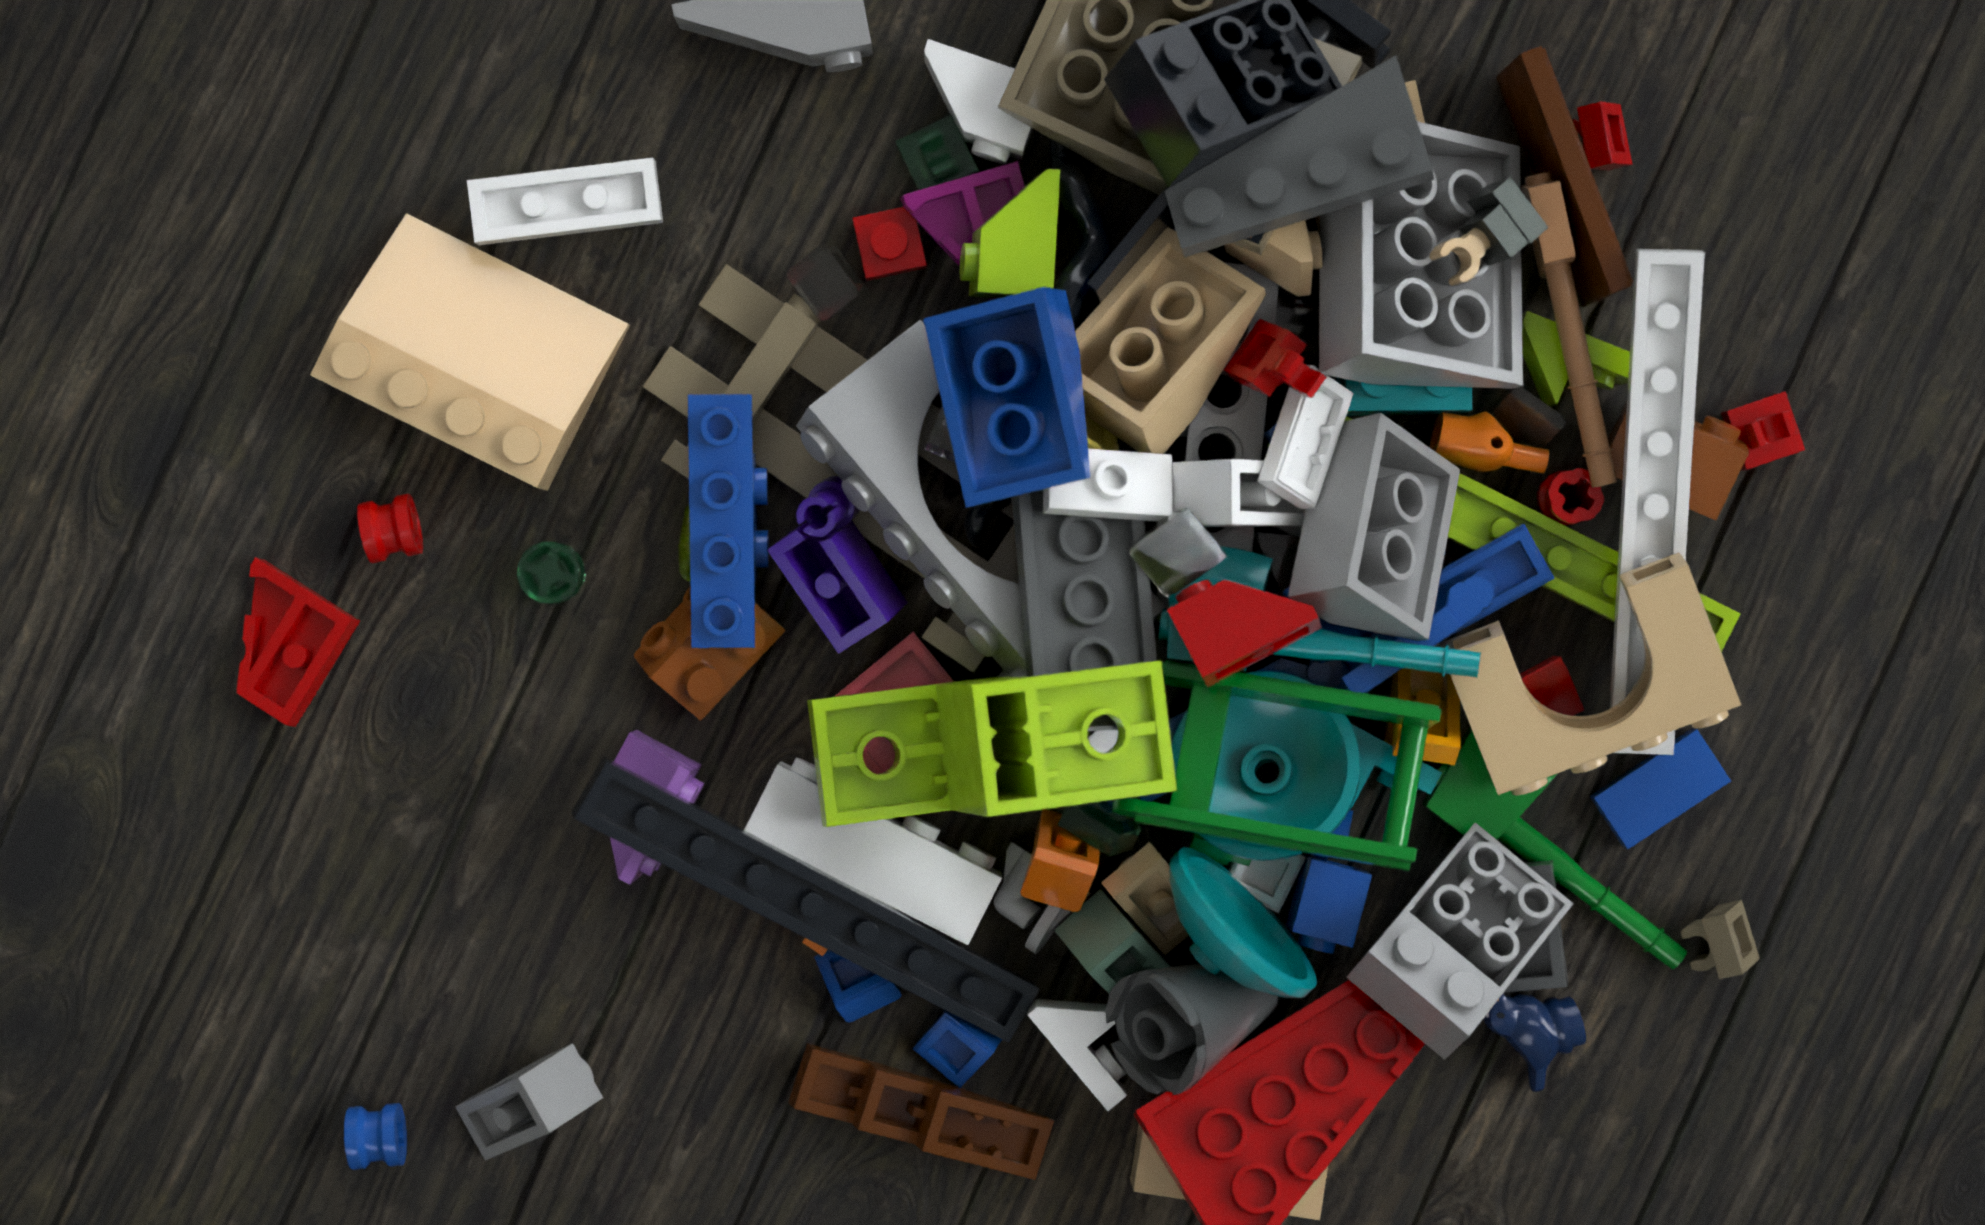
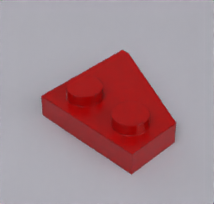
(288, 643)

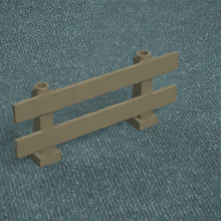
(786, 339)

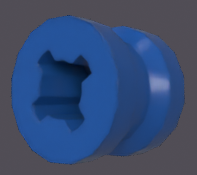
(375, 1136)

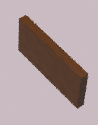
(1554, 147)

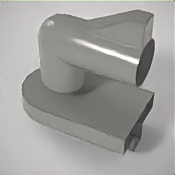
(1020, 909)

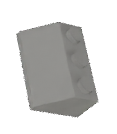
(1377, 532)

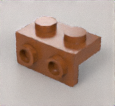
(699, 675)

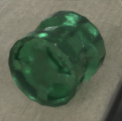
(540, 570)

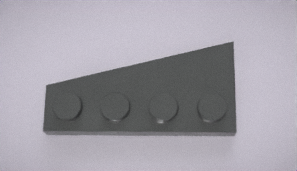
(1318, 161)

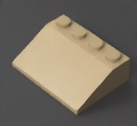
(471, 351)

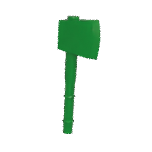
(1469, 797)

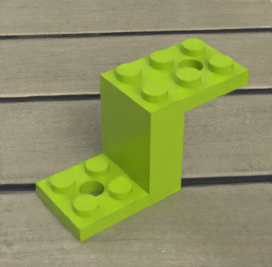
(993, 744)

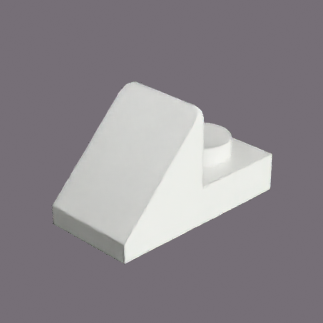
(1071, 1031)

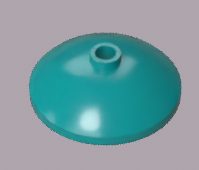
(1315, 762)
(1235, 929)

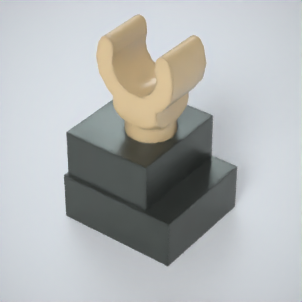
(1496, 232)

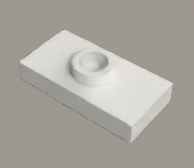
(1305, 443)
(1119, 488)

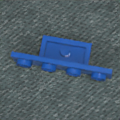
(724, 520)

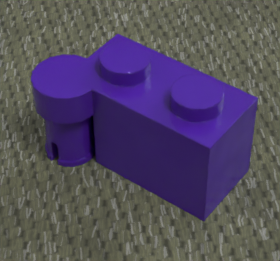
(836, 568)

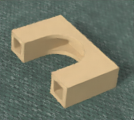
(1679, 686)

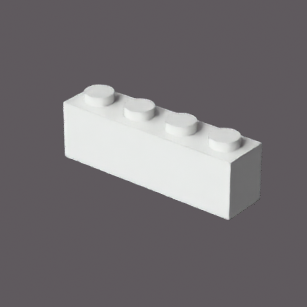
(880, 857)

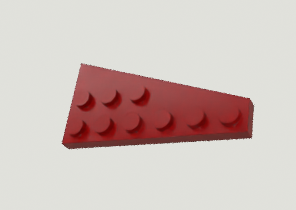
(1278, 1108)

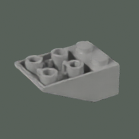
(1460, 941)

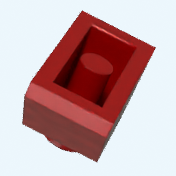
(1237, 625)

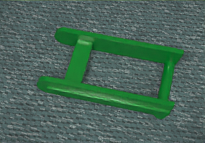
(1202, 750)

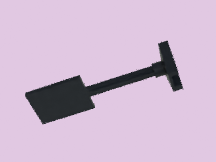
(1327, 21)

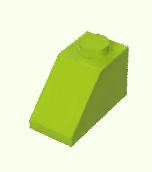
(1016, 244)

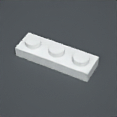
(565, 201)

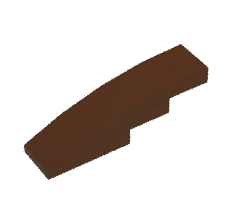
(921, 1112)

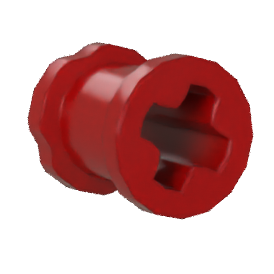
(1551, 501)

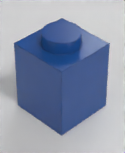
(1328, 904)

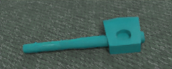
(1254, 571)

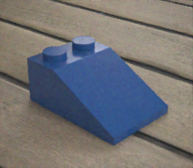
(1012, 394)

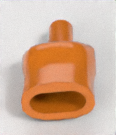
(1483, 444)

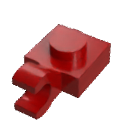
(1272, 358)

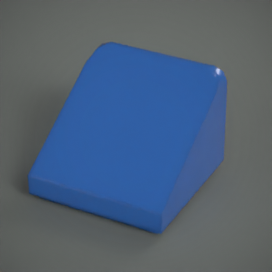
(854, 988)
(956, 1047)

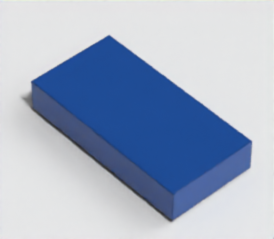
(1660, 789)

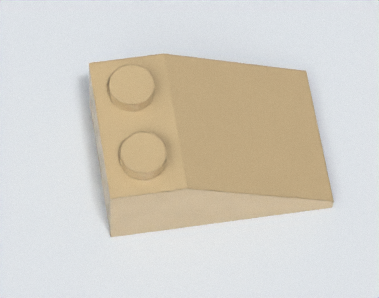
(1162, 342)

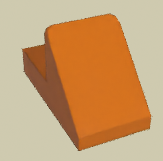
(1059, 866)

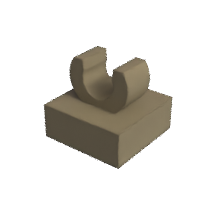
(1729, 940)

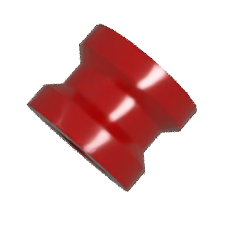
(390, 528)

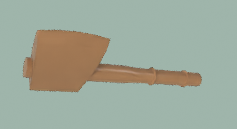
(1554, 257)

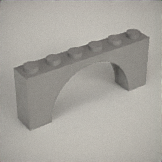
(871, 440)

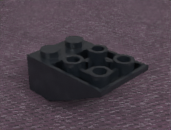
(1218, 82)

